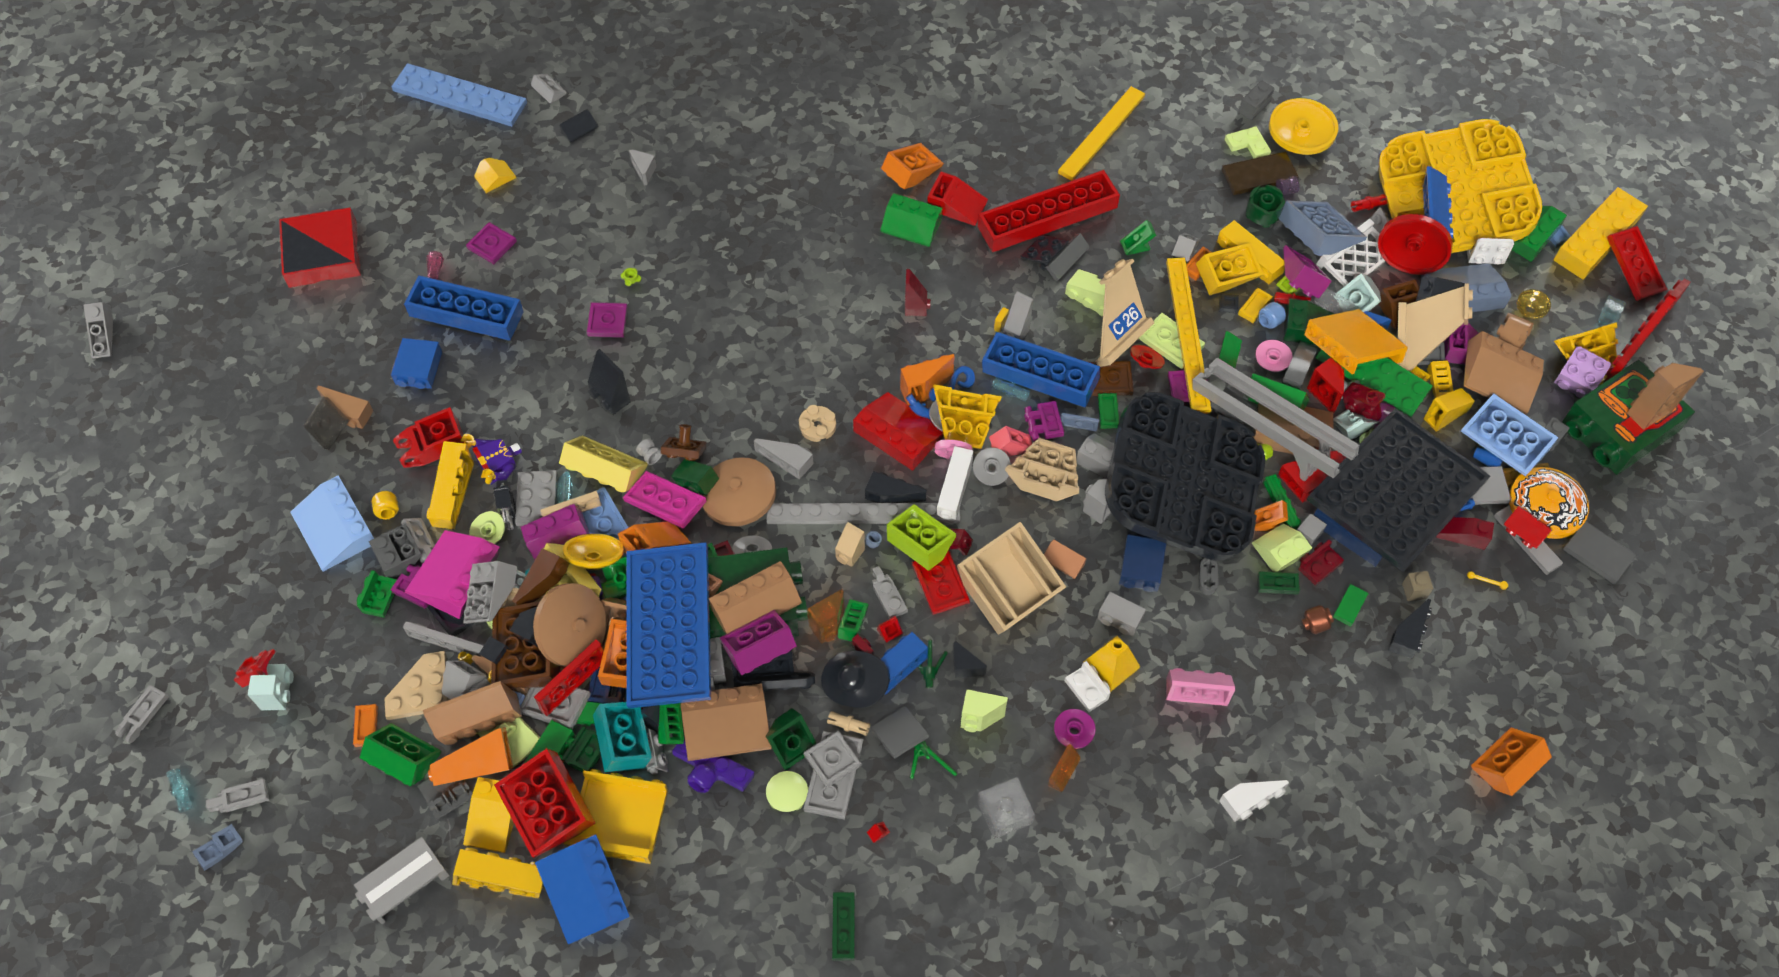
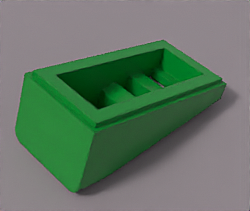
(848, 631)
(664, 731)

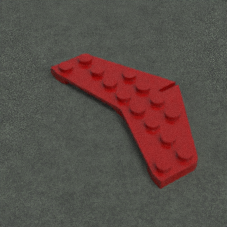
(1647, 328)

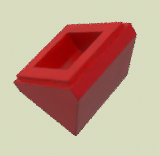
(889, 629)

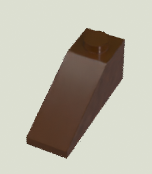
(542, 576)

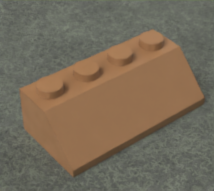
(1663, 393)
(755, 597)
(473, 713)

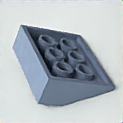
(1320, 226)
(1488, 286)

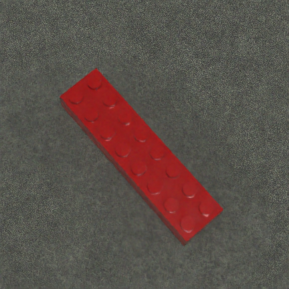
(1048, 210)

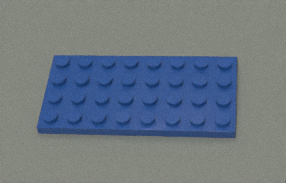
(668, 626)

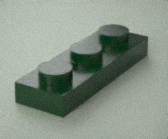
(843, 926)

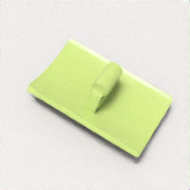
(520, 738)

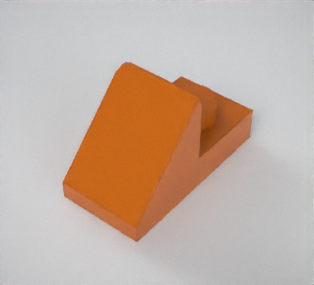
(1271, 516)

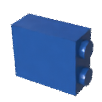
(416, 363)

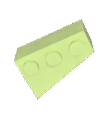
(1087, 290)

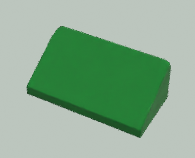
(1230, 349)

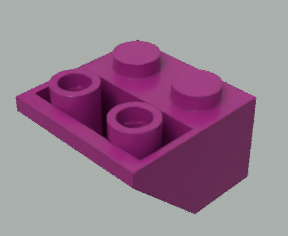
(1456, 345)

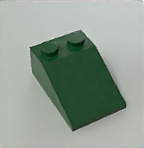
(1297, 318)

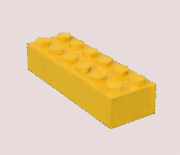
(1590, 242)

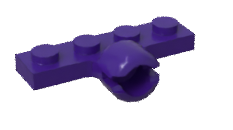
(710, 770)

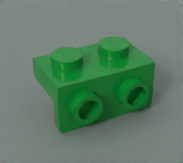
(376, 595)

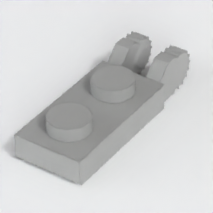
(141, 713)

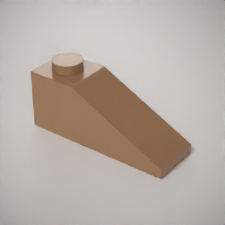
(354, 408)

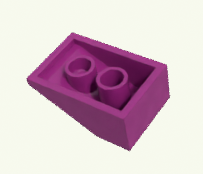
(1304, 273)

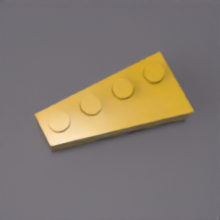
(450, 485)
(497, 873)

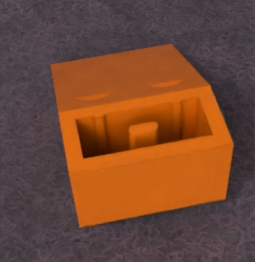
(921, 377)
(651, 536)

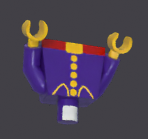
(493, 457)

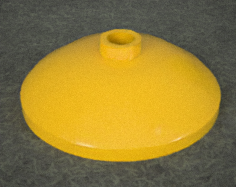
(593, 551)

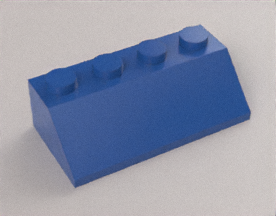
(1436, 198)

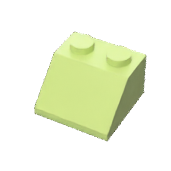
(1282, 547)
(982, 710)

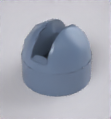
(875, 539)

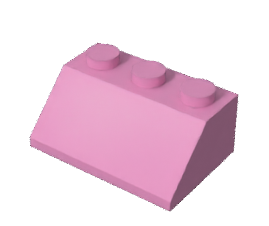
(1199, 687)

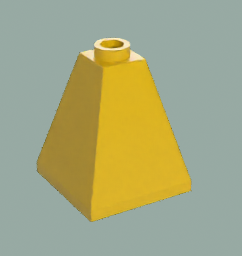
(1114, 662)

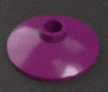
(1076, 720)

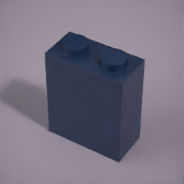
(1142, 563)

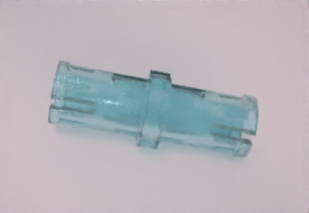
(1011, 389)
(179, 790)

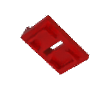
(253, 666)

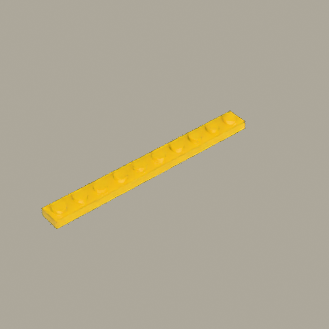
(1187, 330)

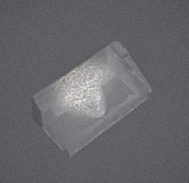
(1334, 302)

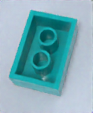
(621, 737)

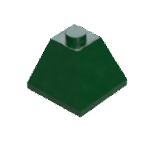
(790, 738)

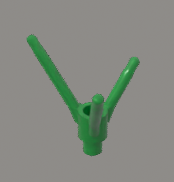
(923, 749)

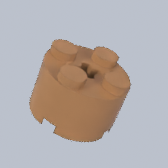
(1515, 330)

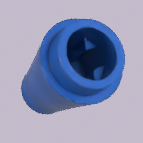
(1487, 458)

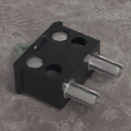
(505, 504)

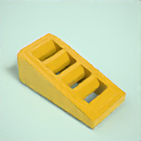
(1440, 368)

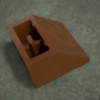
(1397, 294)

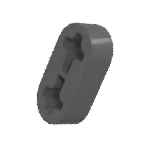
(1212, 576)

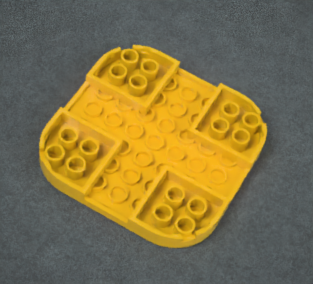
(1486, 173)

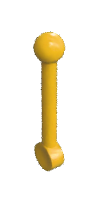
(1503, 585)

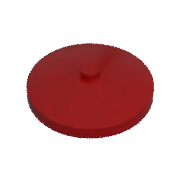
(1415, 244)

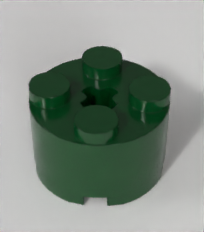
(1265, 205)

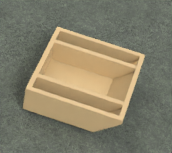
(1009, 578)

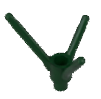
(930, 671)

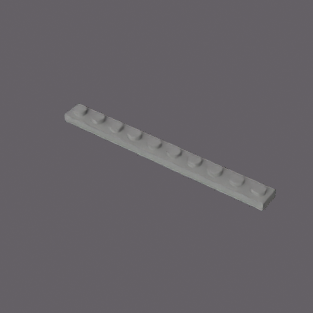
(847, 512)

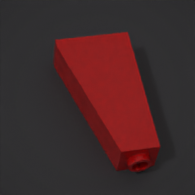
(1302, 489)

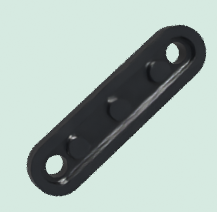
(783, 681)

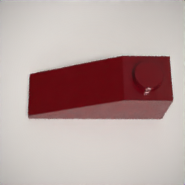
(915, 296)
(1468, 532)

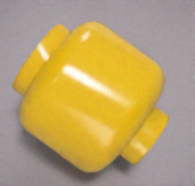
(385, 505)

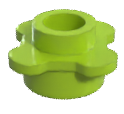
(630, 272)

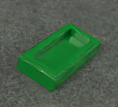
(1108, 410)
(1350, 605)

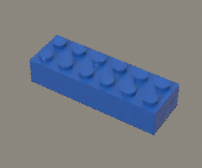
(464, 307)
(1041, 369)

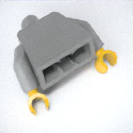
(462, 677)

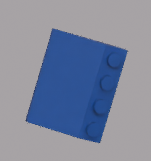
(582, 889)

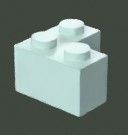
(271, 690)

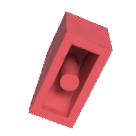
(1011, 441)

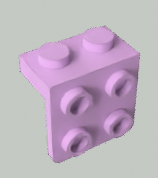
(1582, 372)

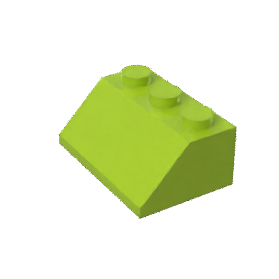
(920, 536)

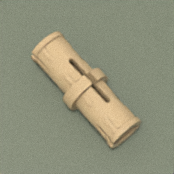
(848, 723)

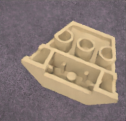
(1046, 470)

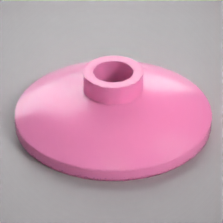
(1276, 350)

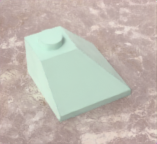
(1362, 292)

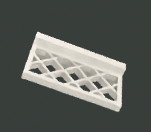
(1326, 260)

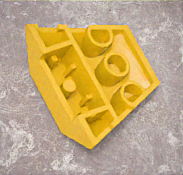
(1597, 341)
(965, 414)

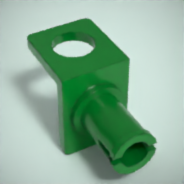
(616, 571)

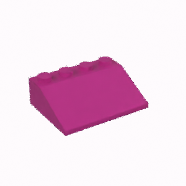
(447, 569)

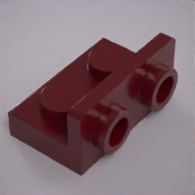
(1320, 562)

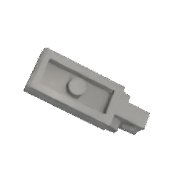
(420, 536)
(888, 594)
(239, 796)

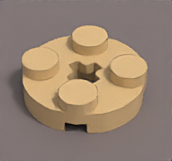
(817, 413)

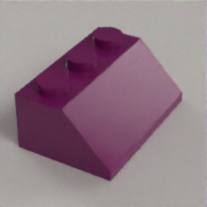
(554, 529)
(758, 642)

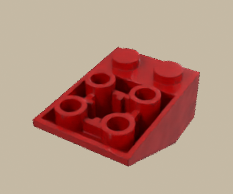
(957, 199)

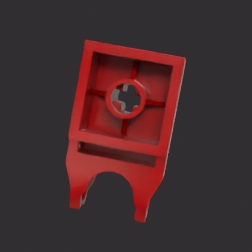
(427, 438)

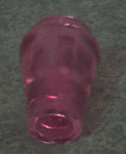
(434, 264)

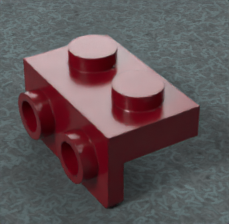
(1363, 401)

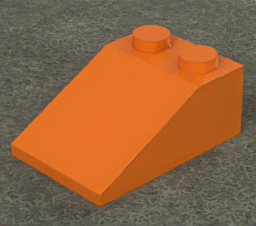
(910, 165)
(614, 659)

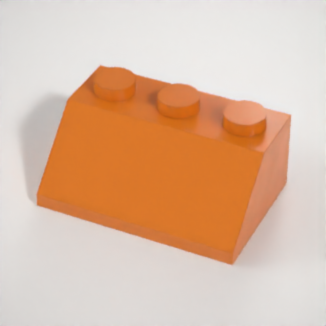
(1512, 760)

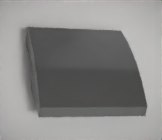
(899, 732)

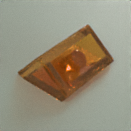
(1064, 769)

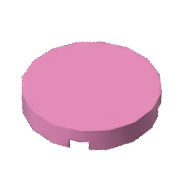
(945, 447)

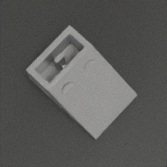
(488, 590)

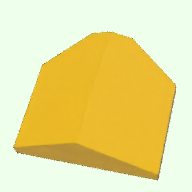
(493, 174)

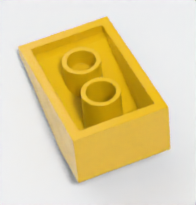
(1229, 268)
(488, 819)

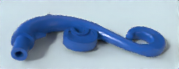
(922, 411)

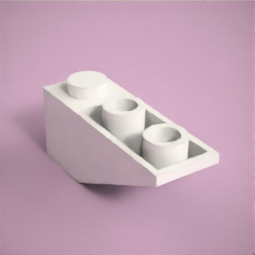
(1248, 796)

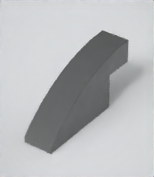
(1300, 365)

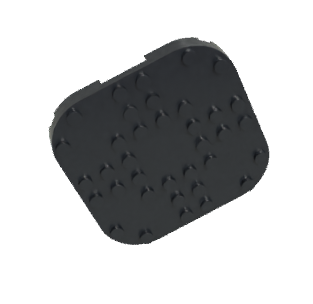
(1185, 477)

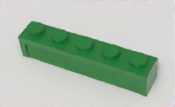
(1278, 493)

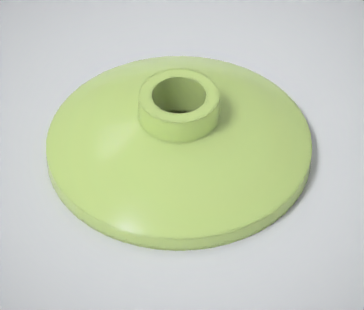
(488, 522)

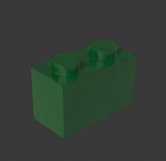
(695, 477)

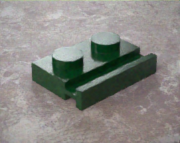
(583, 751)

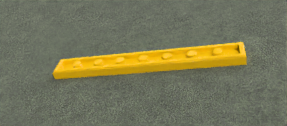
(1101, 133)

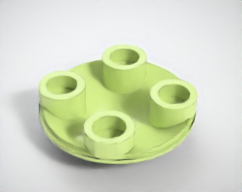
(786, 791)

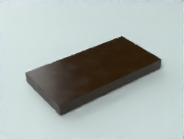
(1256, 172)

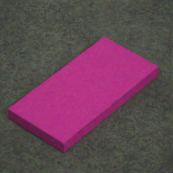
(664, 499)

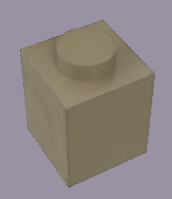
(1417, 586)

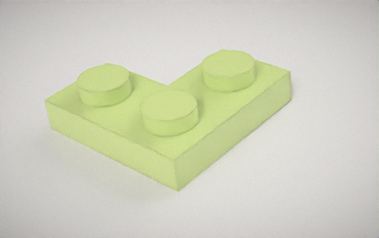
(1250, 139)

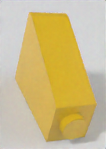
(1448, 408)

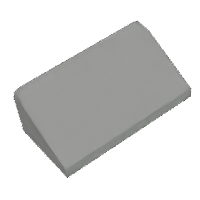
(547, 87)

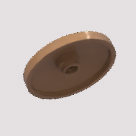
(741, 493)
(568, 622)

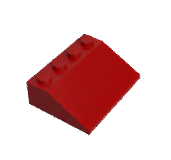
(897, 430)
(544, 803)

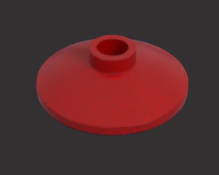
(1147, 357)

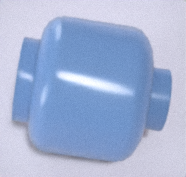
(1272, 315)

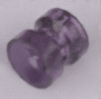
(1288, 185)

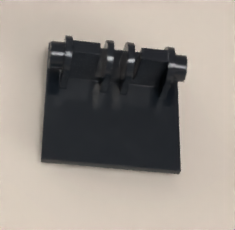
(1044, 250)

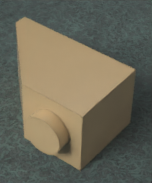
(850, 545)

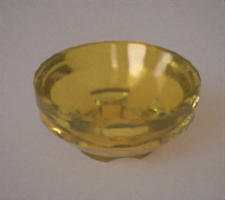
(1536, 300)

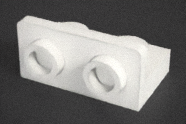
(1088, 686)

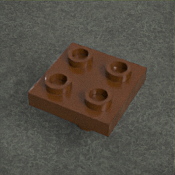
(683, 445)

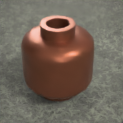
(1317, 619)

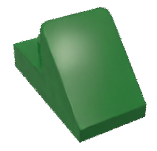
(1138, 239)

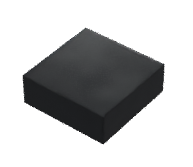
(1228, 303)
(493, 650)

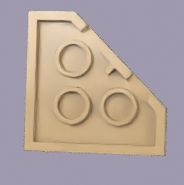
(418, 688)

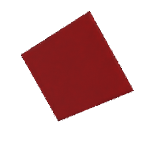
(878, 831)

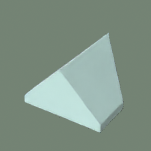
(1353, 425)

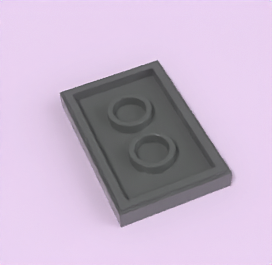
(1600, 552)

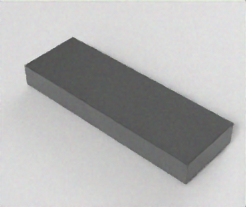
(1067, 256)

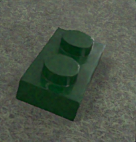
(1278, 583)

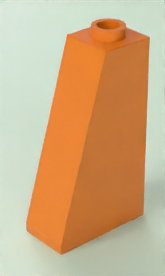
(481, 757)

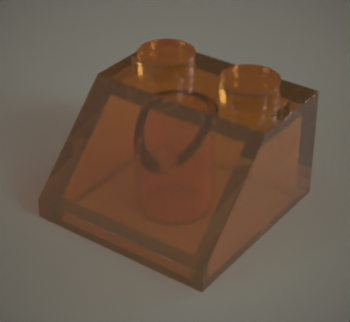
(826, 616)

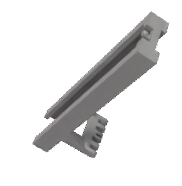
(1307, 457)

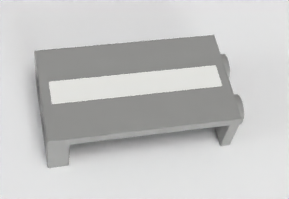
(399, 879)

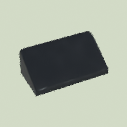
(578, 126)

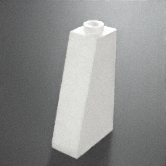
(955, 483)

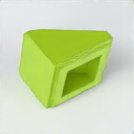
(1284, 285)

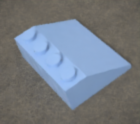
(1509, 434)
(331, 524)

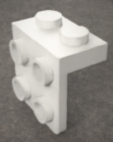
(1490, 251)

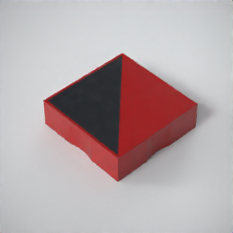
(319, 247)

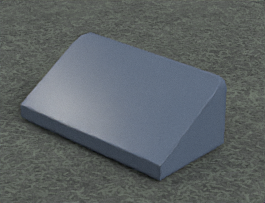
(1079, 422)

